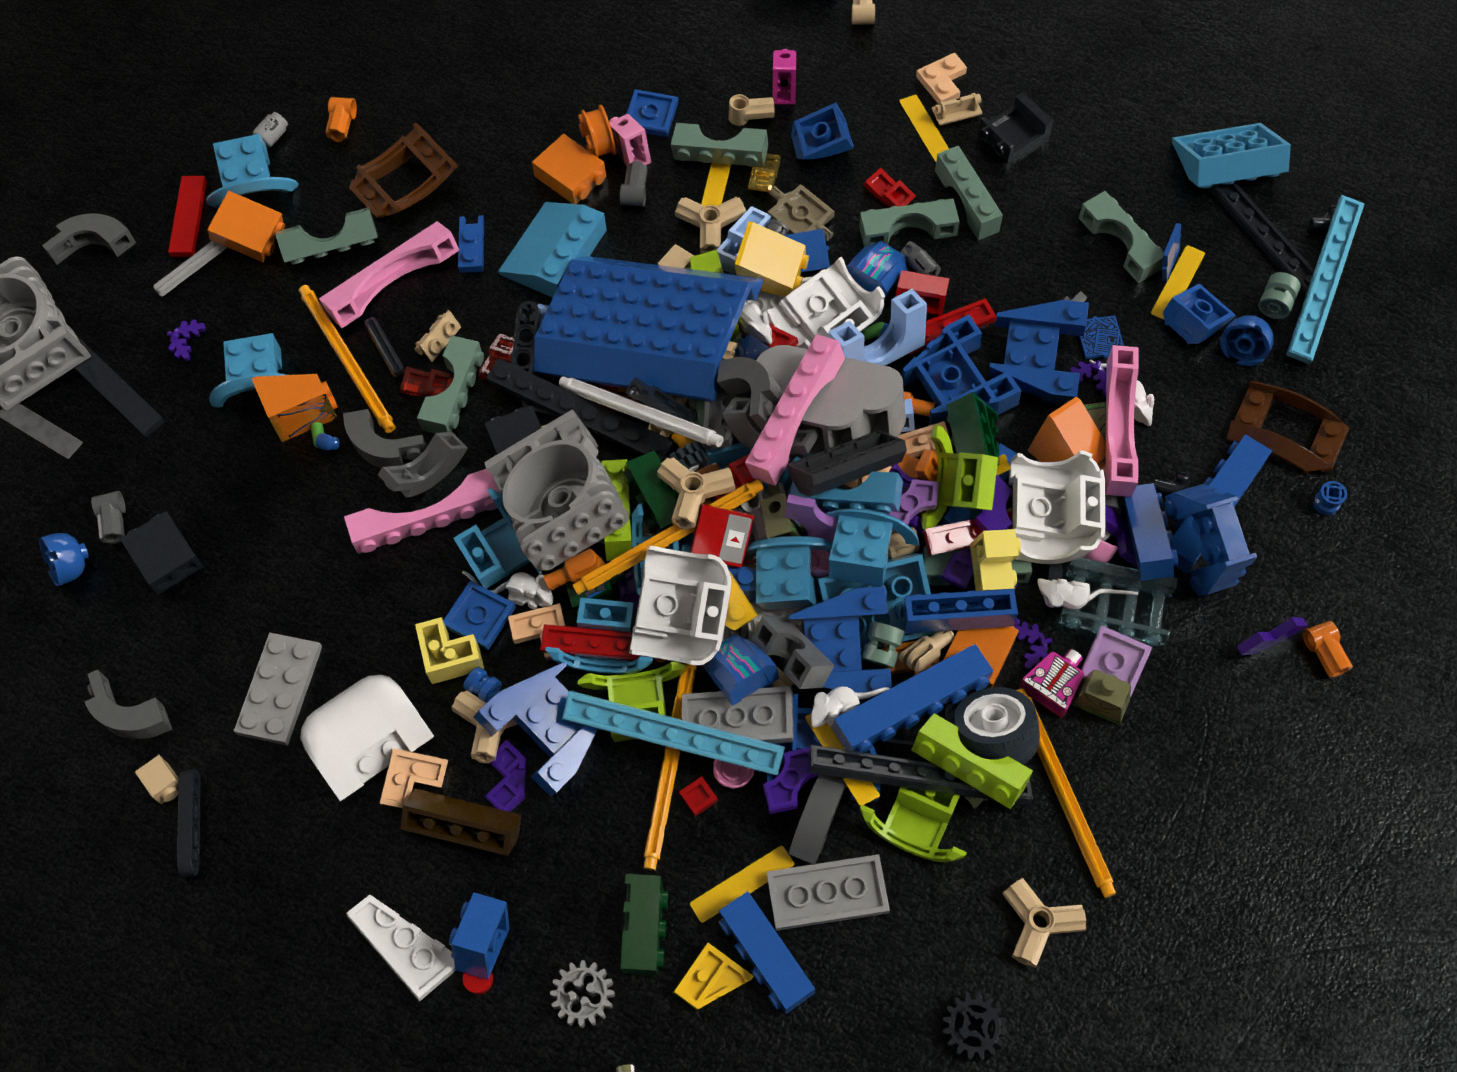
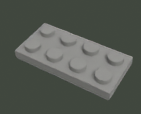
(278, 689)
(761, 715)
(827, 892)

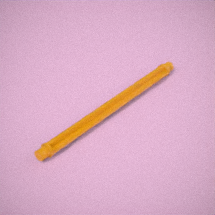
(358, 377)
(660, 540)
(666, 779)
(1073, 812)

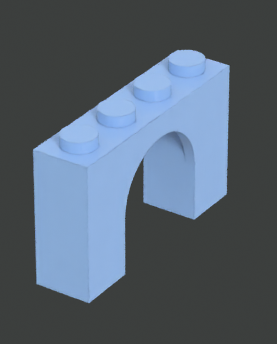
(901, 337)

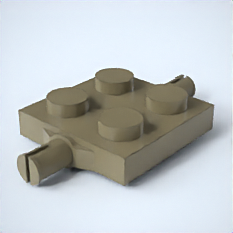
(801, 211)

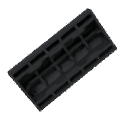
(846, 462)

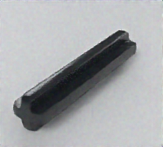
(384, 347)

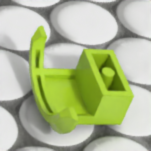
(963, 479)
(636, 690)
(917, 823)

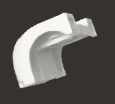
(825, 304)
(1057, 507)
(681, 606)
(357, 731)

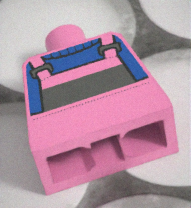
(630, 133)

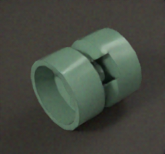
(1279, 295)
(886, 636)

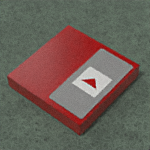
(722, 534)

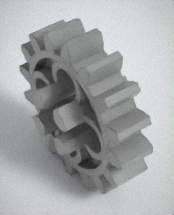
(567, 1000)

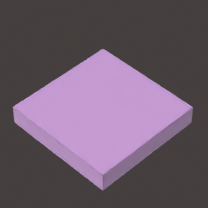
(1117, 656)

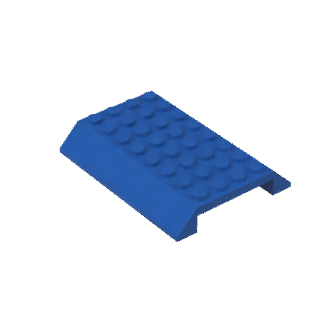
(642, 323)

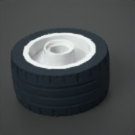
(998, 724)

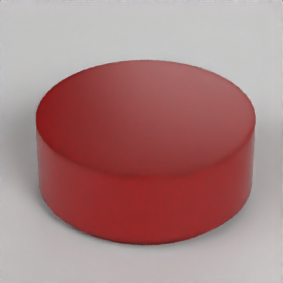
(476, 984)

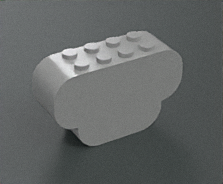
(853, 404)

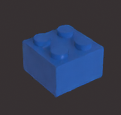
(479, 935)

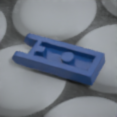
(471, 245)

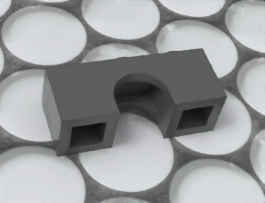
(806, 663)

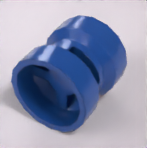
(1330, 498)
(482, 685)

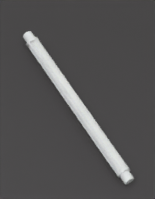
(641, 411)

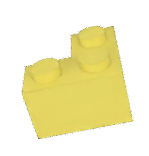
(992, 559)
(446, 657)

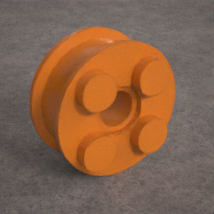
(597, 131)

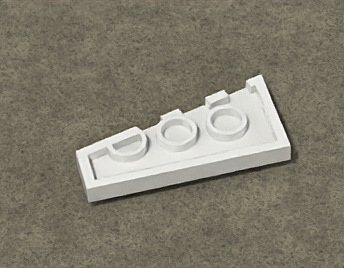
(404, 947)

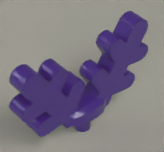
(180, 344)
(1085, 369)
(1033, 636)

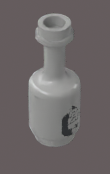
(271, 128)

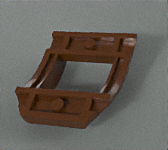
(417, 143)
(1254, 411)

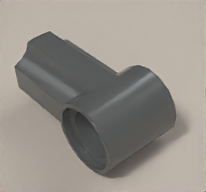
(634, 189)
(109, 511)

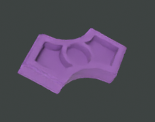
(918, 498)
(811, 517)

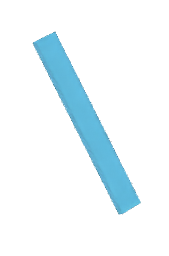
(1325, 280)
(673, 732)

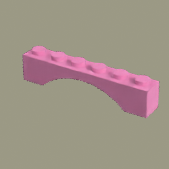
(351, 297)
(774, 444)
(1120, 451)
(376, 528)

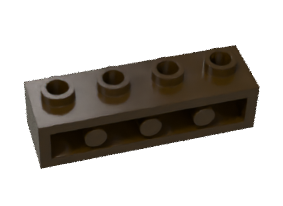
(461, 822)

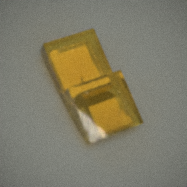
(764, 177)

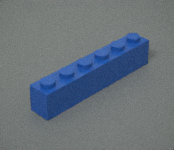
(1233, 478)
(913, 699)

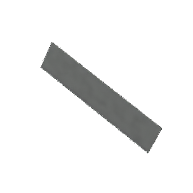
(41, 430)

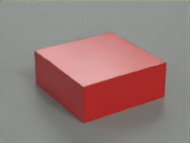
(698, 796)

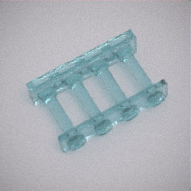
(1128, 578)

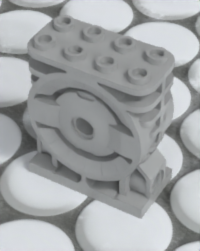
(34, 342)
(557, 492)

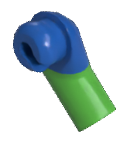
(874, 330)
(321, 440)

